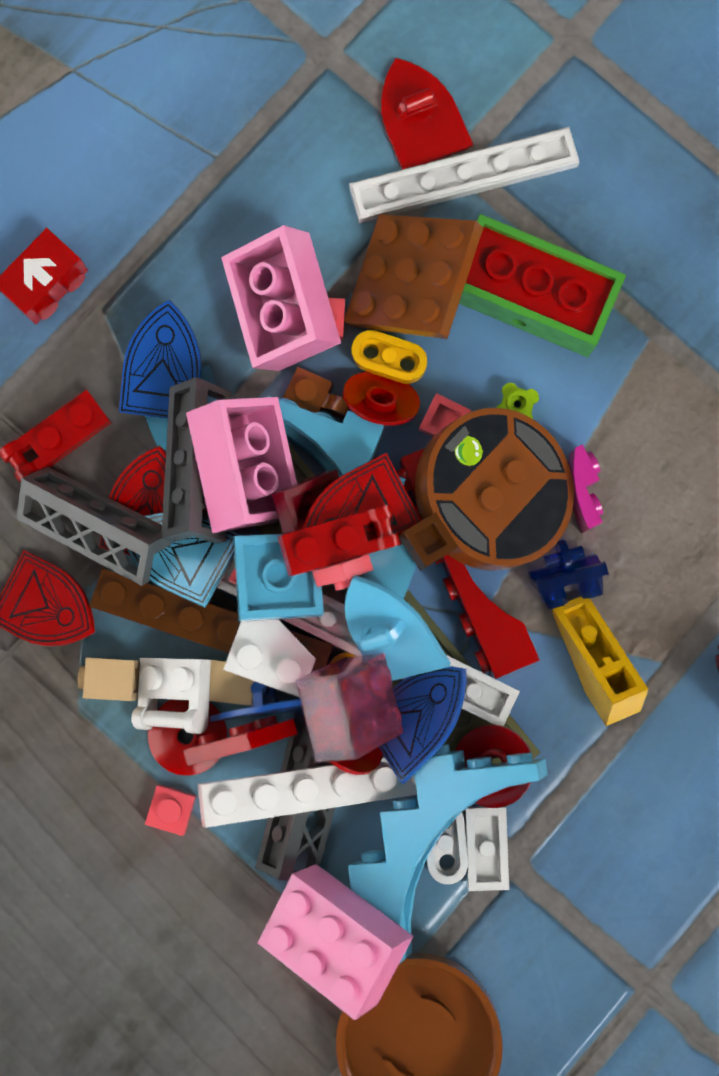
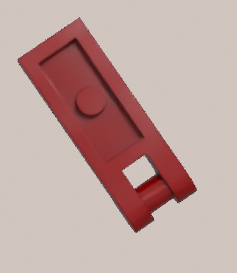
(56, 435)
(337, 541)

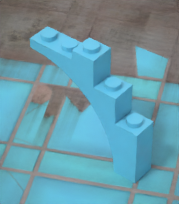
(344, 449)
(412, 829)

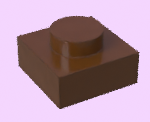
(428, 541)

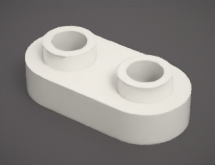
(453, 843)

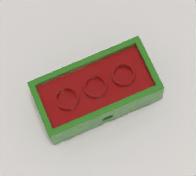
(540, 287)

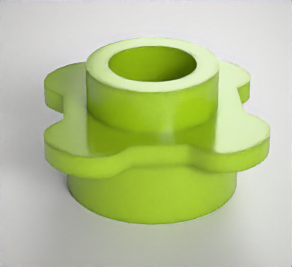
(525, 397)

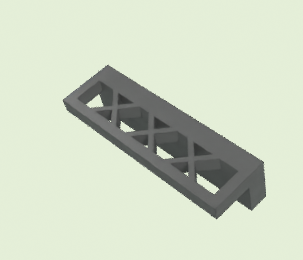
(182, 483)
(90, 513)
(287, 834)

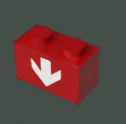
(42, 276)

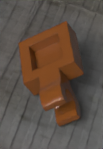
(314, 395)

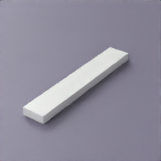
(464, 175)

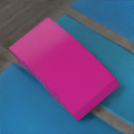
(584, 473)

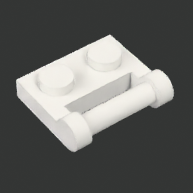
(173, 680)

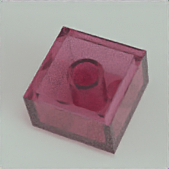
(350, 707)

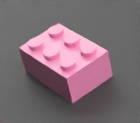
(280, 299)
(241, 460)
(335, 940)

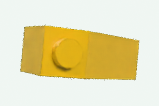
(600, 661)

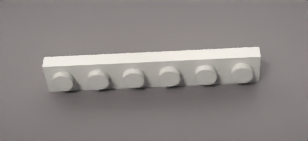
(296, 792)

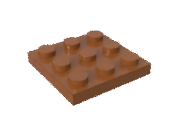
(413, 275)

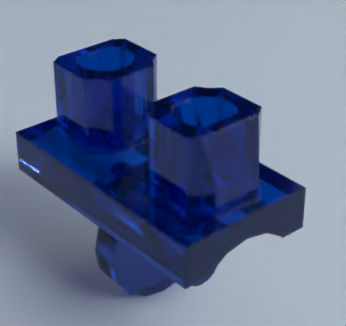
(568, 568)

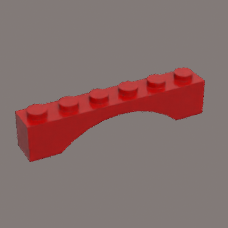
(500, 638)

